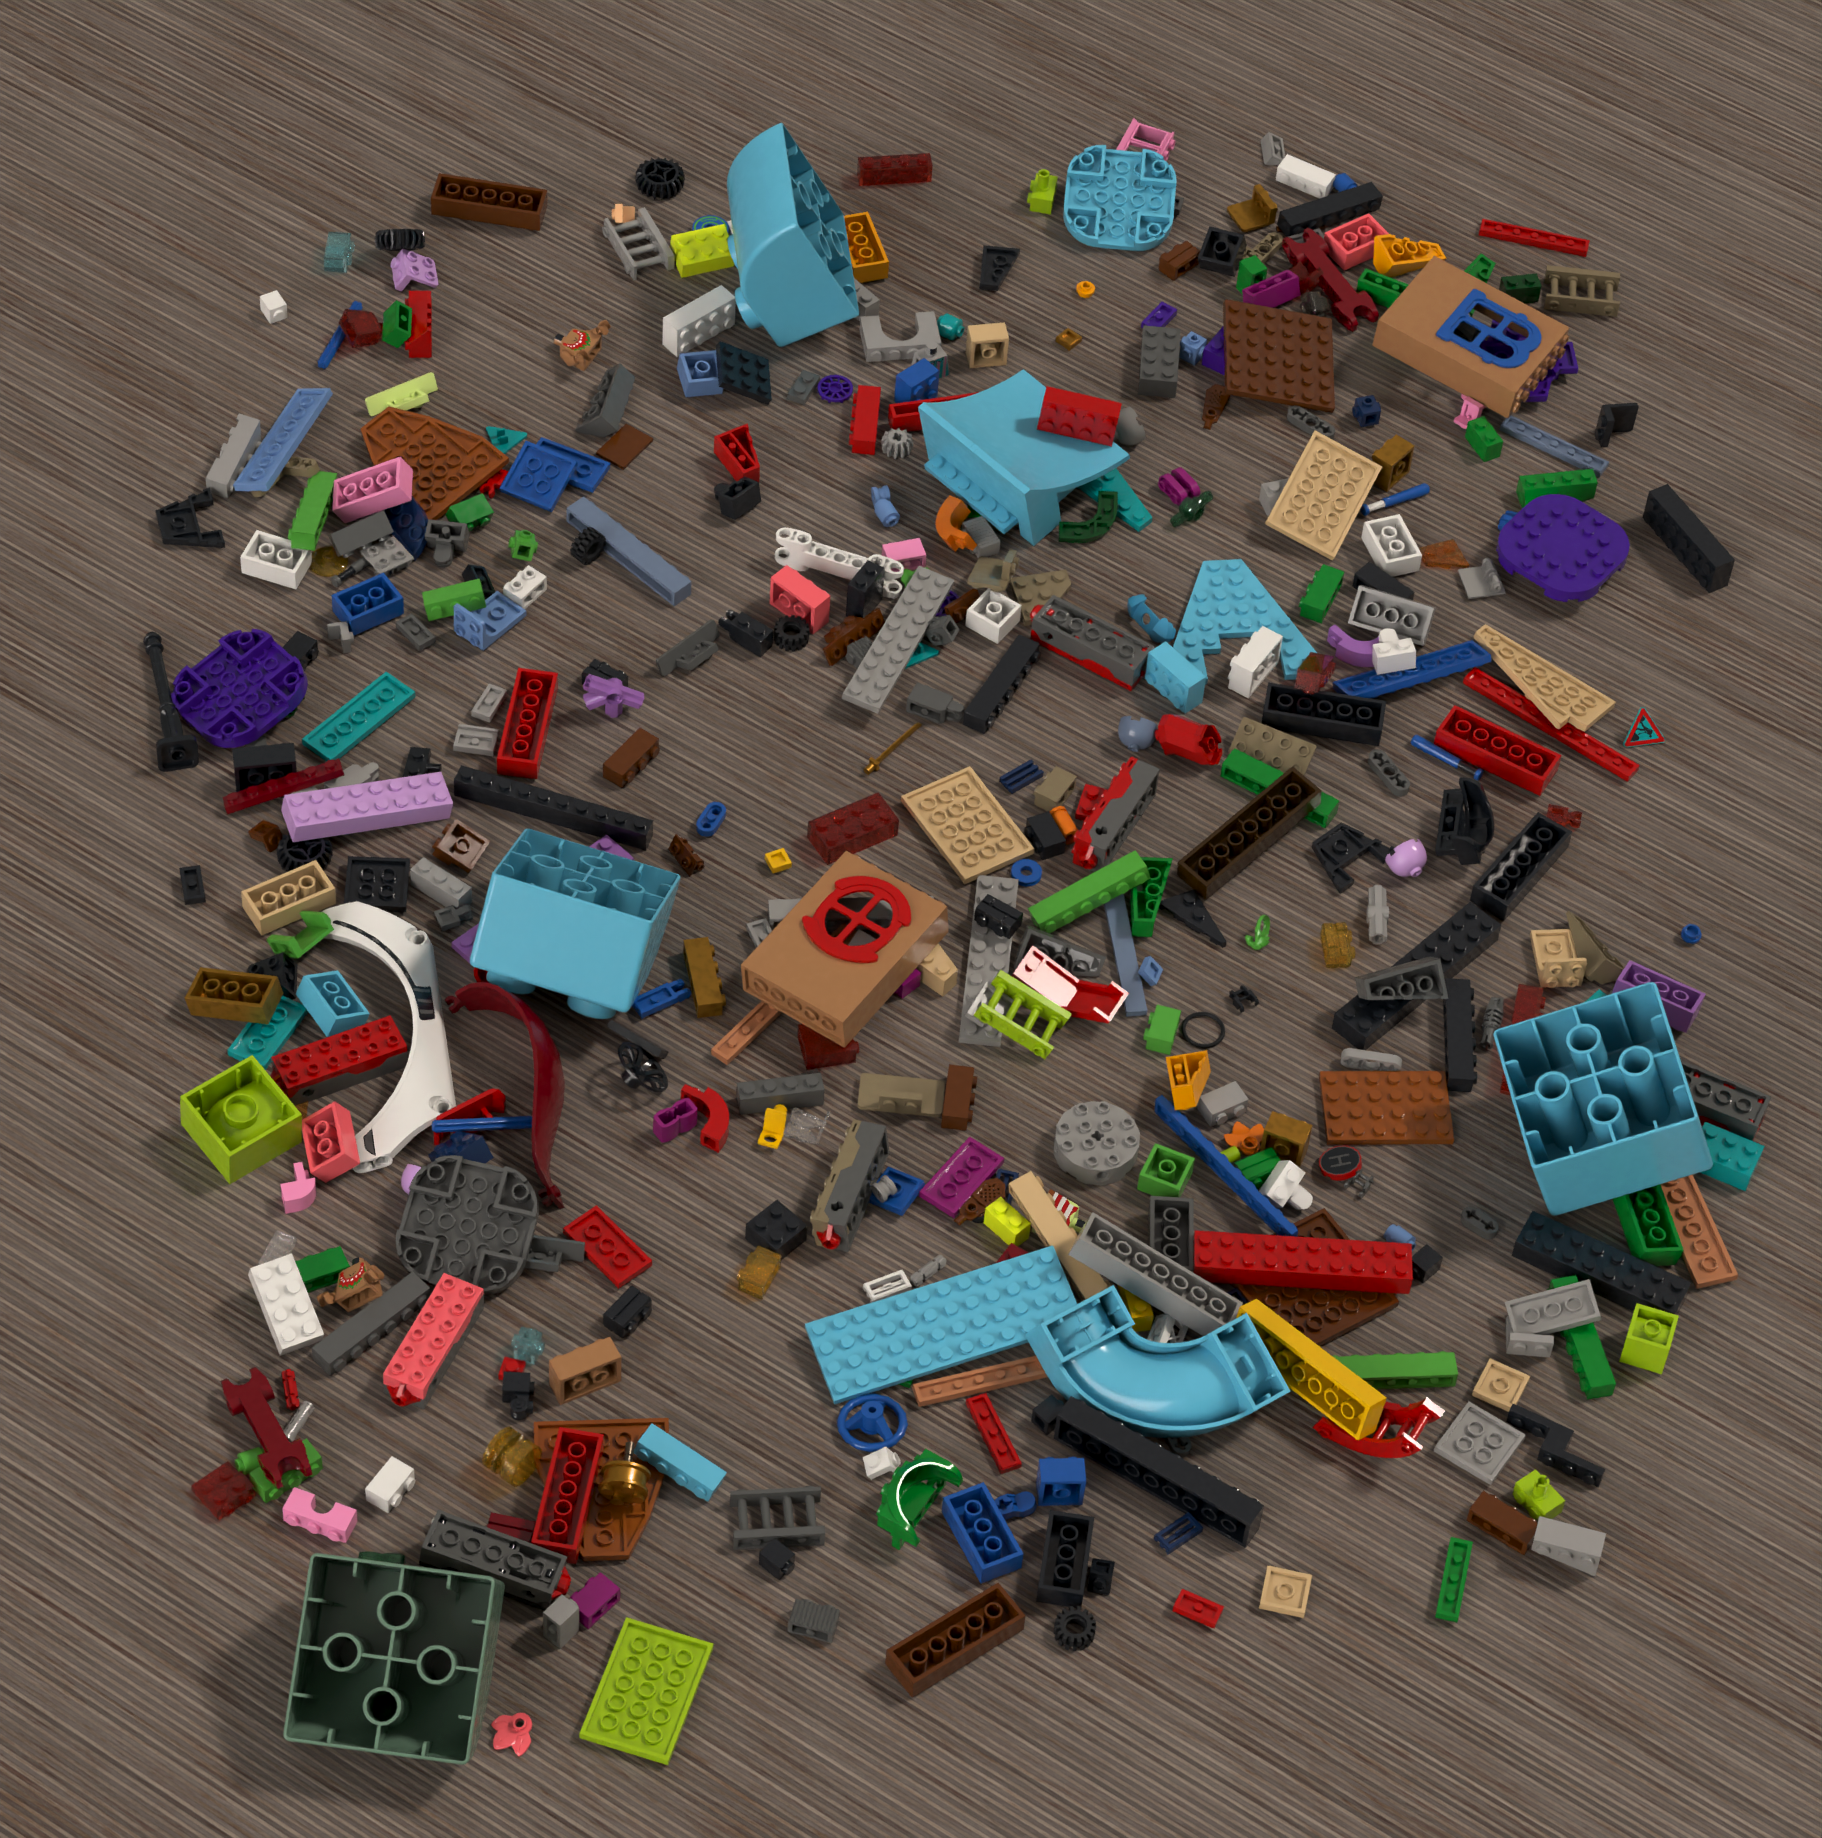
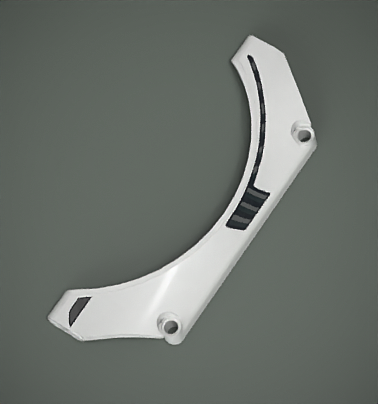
(427, 1078)

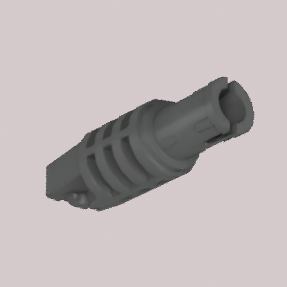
(1492, 1021)

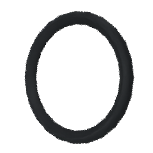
(1199, 1044)

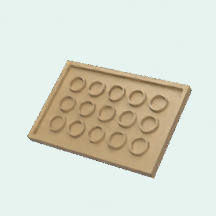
(1323, 495)
(967, 825)

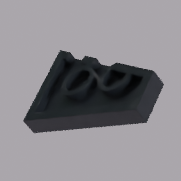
(996, 266)

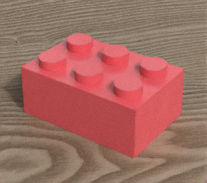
(1353, 241)
(799, 597)
(330, 1142)

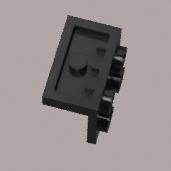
(282, 967)

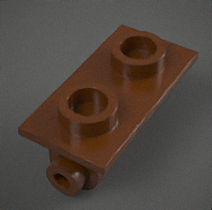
(684, 855)

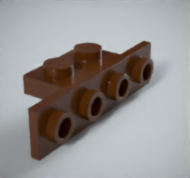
(849, 631)

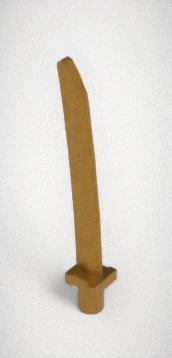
(874, 764)

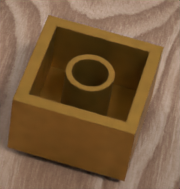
(1395, 461)
(1287, 1137)

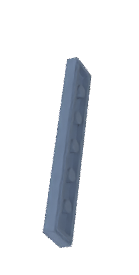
(1553, 445)

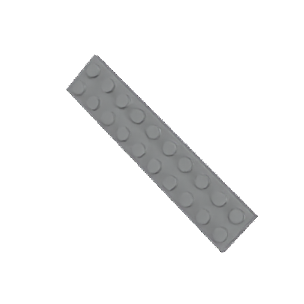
(897, 639)
(986, 958)

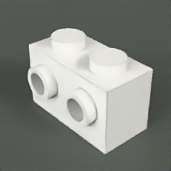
(526, 587)

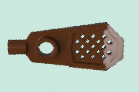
(1214, 403)
(983, 1196)

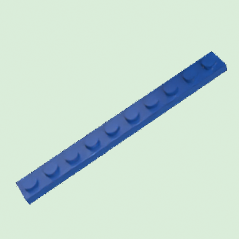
(1223, 1168)

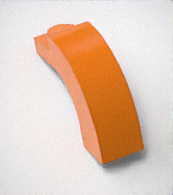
(949, 521)

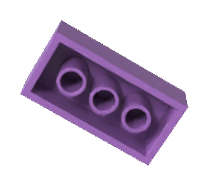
(1679, 1000)

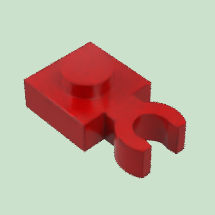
(493, 483)

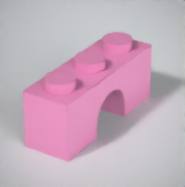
(335, 1524)

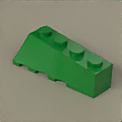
(1576, 484)
(1148, 895)

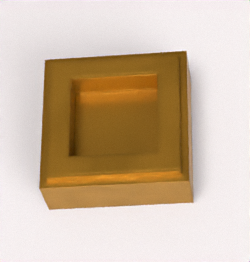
(1068, 339)

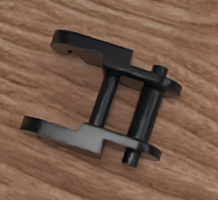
(1248, 994)

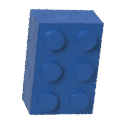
(368, 604)

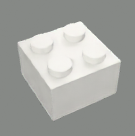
(993, 615)

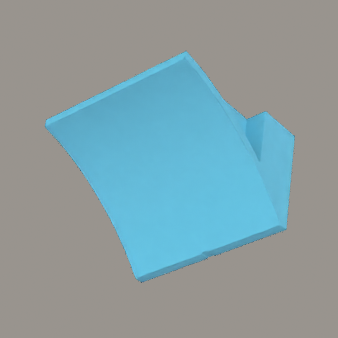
(1000, 462)

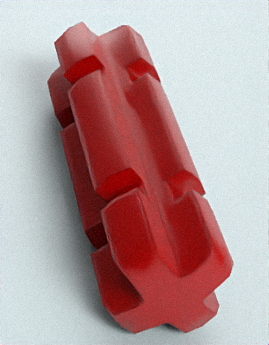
(290, 1389)

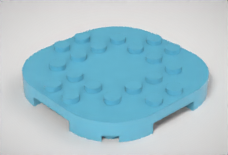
(1119, 198)

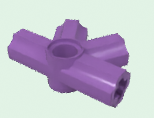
(610, 693)

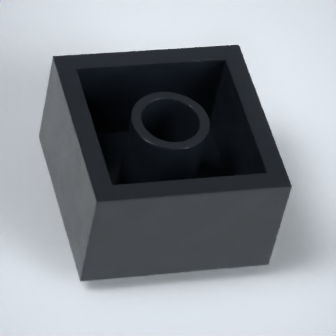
(1222, 251)
(776, 1230)

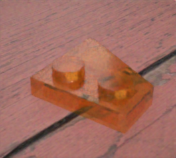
(1443, 555)

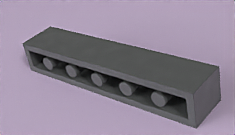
(371, 1324)

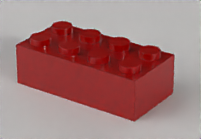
(1079, 416)

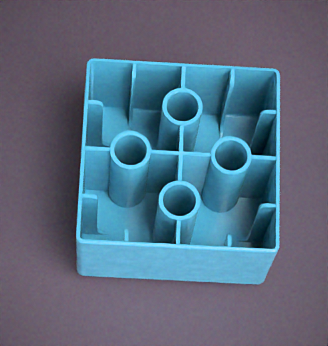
(1602, 1099)

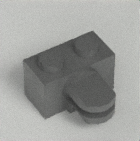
(446, 539)

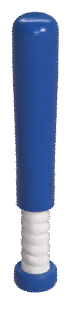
(1406, 495)

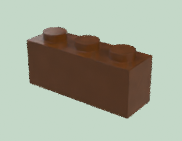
(631, 758)
(958, 1097)
(1503, 1522)

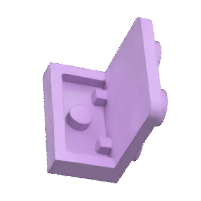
(415, 267)

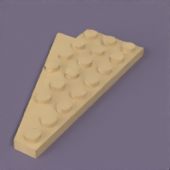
(1547, 686)

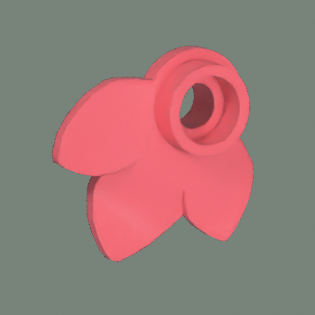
(510, 1735)

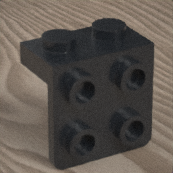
(1615, 419)

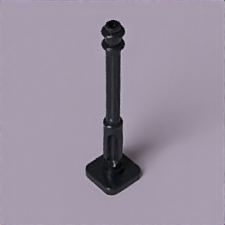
(175, 749)

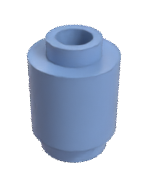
(886, 513)
(1399, 1235)

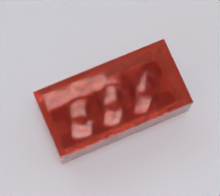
(853, 828)

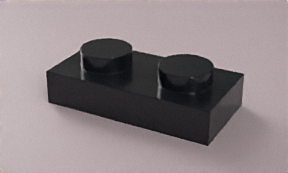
(192, 885)

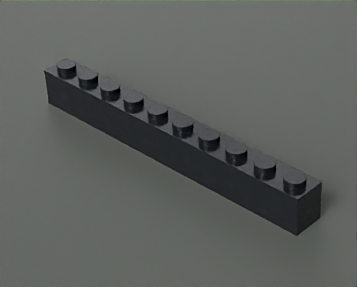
(553, 807)

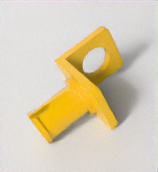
(773, 1126)

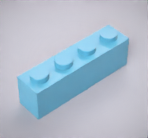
(679, 1462)

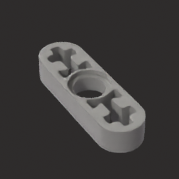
(1358, 1060)

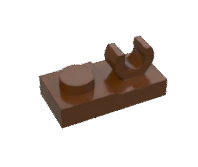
(958, 608)

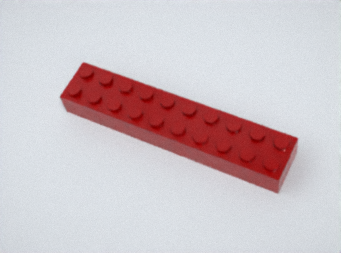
(1303, 1262)

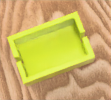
(701, 250)

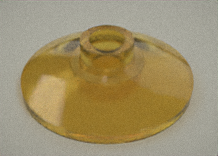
(327, 563)

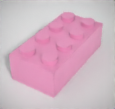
(372, 490)

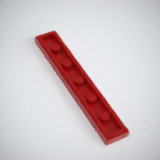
(1534, 237)

